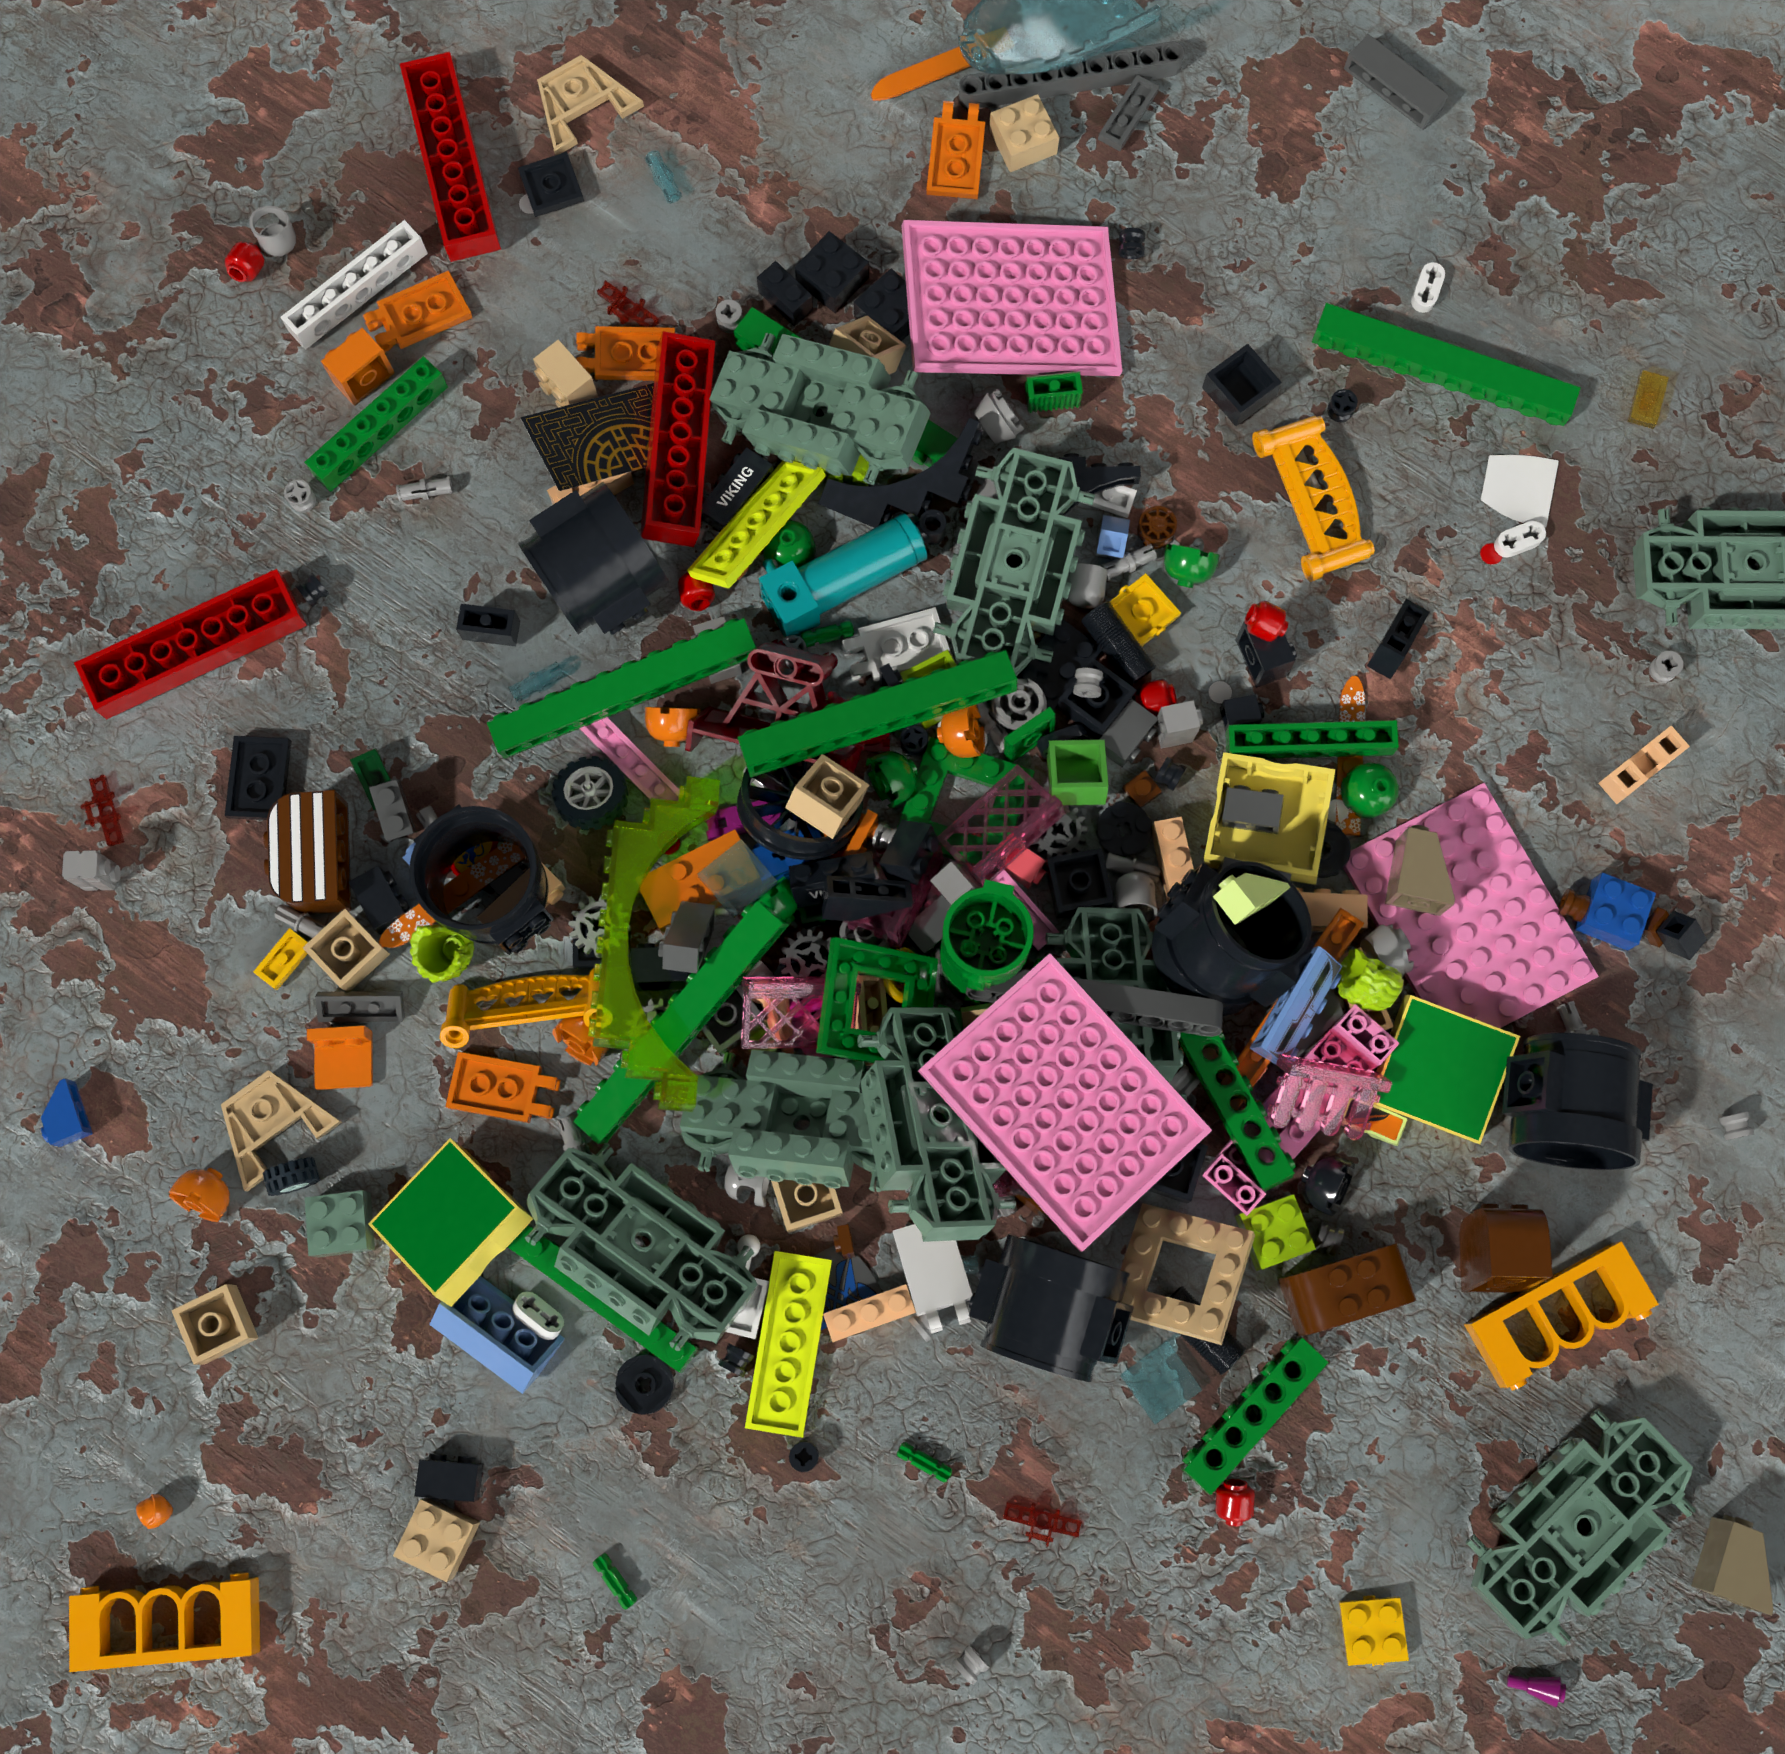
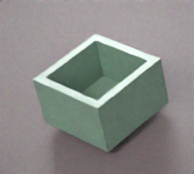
(339, 1223)

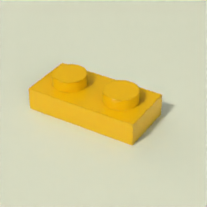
(282, 959)

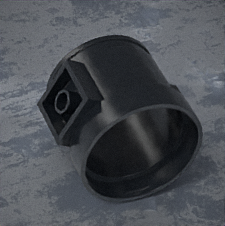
(593, 560)
(449, 838)
(1203, 959)
(1577, 1102)
(1051, 1309)

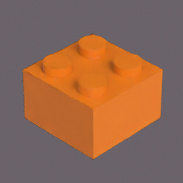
(357, 366)

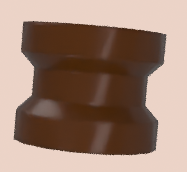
(1574, 904)

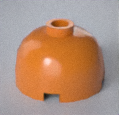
(669, 723)
(962, 733)
(580, 1045)
(202, 1192)

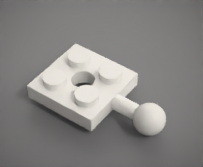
(749, 1318)

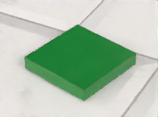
(1026, 736)

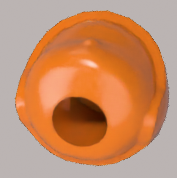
(154, 1511)

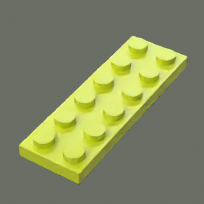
(756, 524)
(788, 1344)

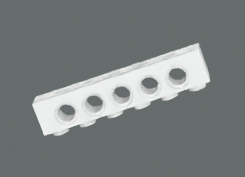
(354, 284)

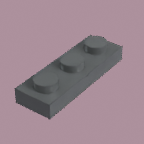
(1128, 113)
(360, 1006)

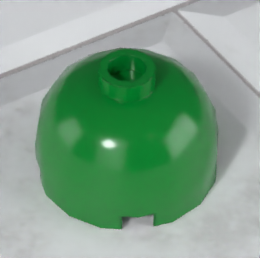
(791, 543)
(1189, 564)
(892, 777)
(1369, 790)
(781, 899)

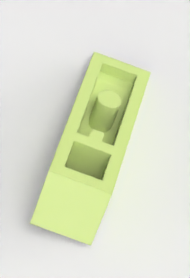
(1247, 895)

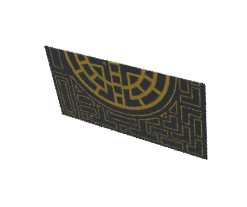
(594, 437)

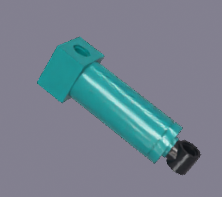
(804, 593)

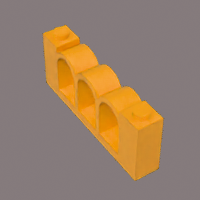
(1621, 1278)
(91, 1625)

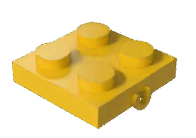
(1145, 609)
(1373, 1631)

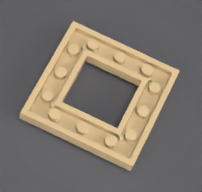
(1232, 1252)

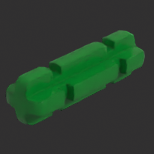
(828, 633)
(924, 1462)
(614, 1581)

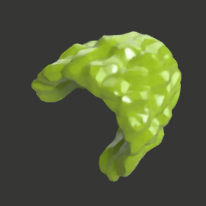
(438, 953)
(1369, 982)

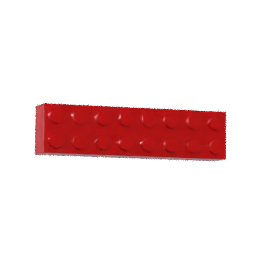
(450, 157)
(678, 439)
(190, 644)

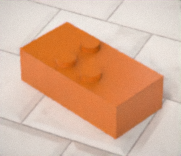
(678, 880)

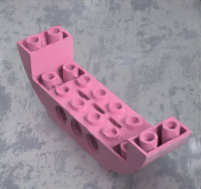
(1350, 1042)

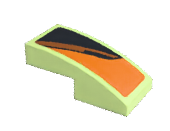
(1384, 1124)

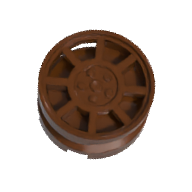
(1157, 527)

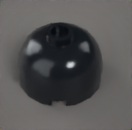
(1327, 1183)

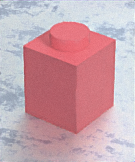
(1027, 869)

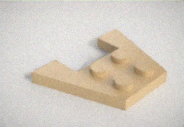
(576, 90)
(261, 1114)

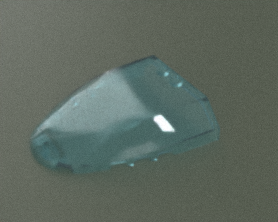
(1047, 33)

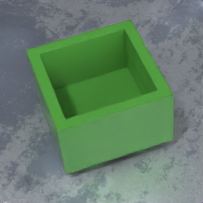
(1078, 771)

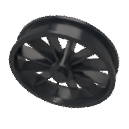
(778, 796)

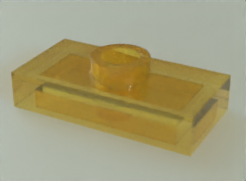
(1648, 399)

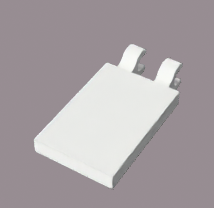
(897, 641)
(933, 1275)

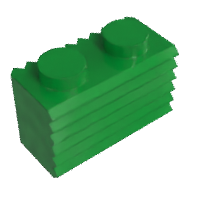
(1053, 391)

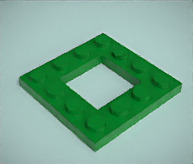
(980, 769)
(844, 963)

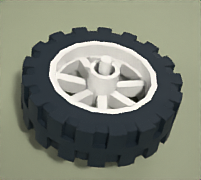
(584, 771)

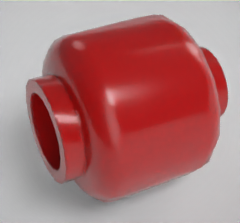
(244, 262)
(695, 593)
(1266, 621)
(1156, 695)
(1235, 1502)

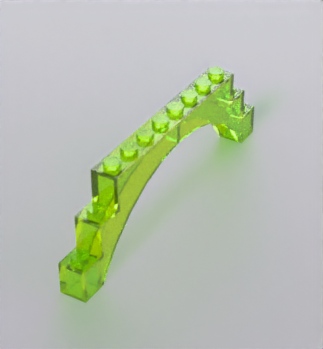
(619, 1014)

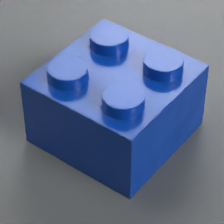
(1616, 911)

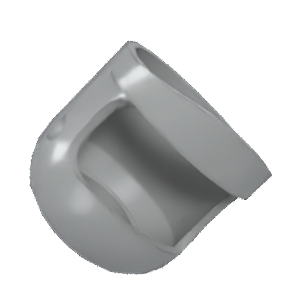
(275, 238)
(1087, 586)
(1136, 889)
(736, 1185)

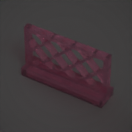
(1020, 837)
(779, 989)

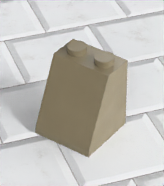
(1419, 873)
(1735, 1565)

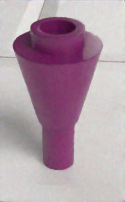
(1544, 1688)

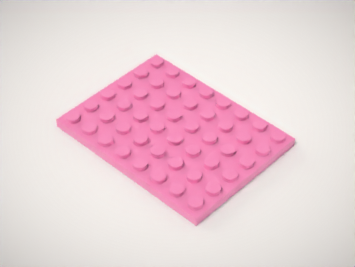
(1010, 298)
(1502, 939)
(1065, 1102)

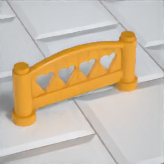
(1326, 551)
(465, 1015)

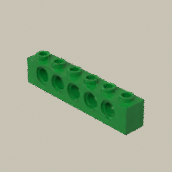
(376, 424)
(1313, 739)
(1264, 1174)
(1309, 1365)

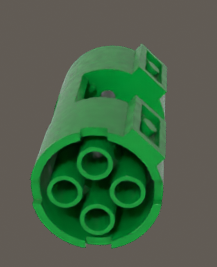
(984, 939)

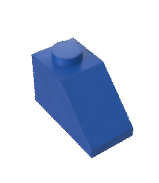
(65, 1116)

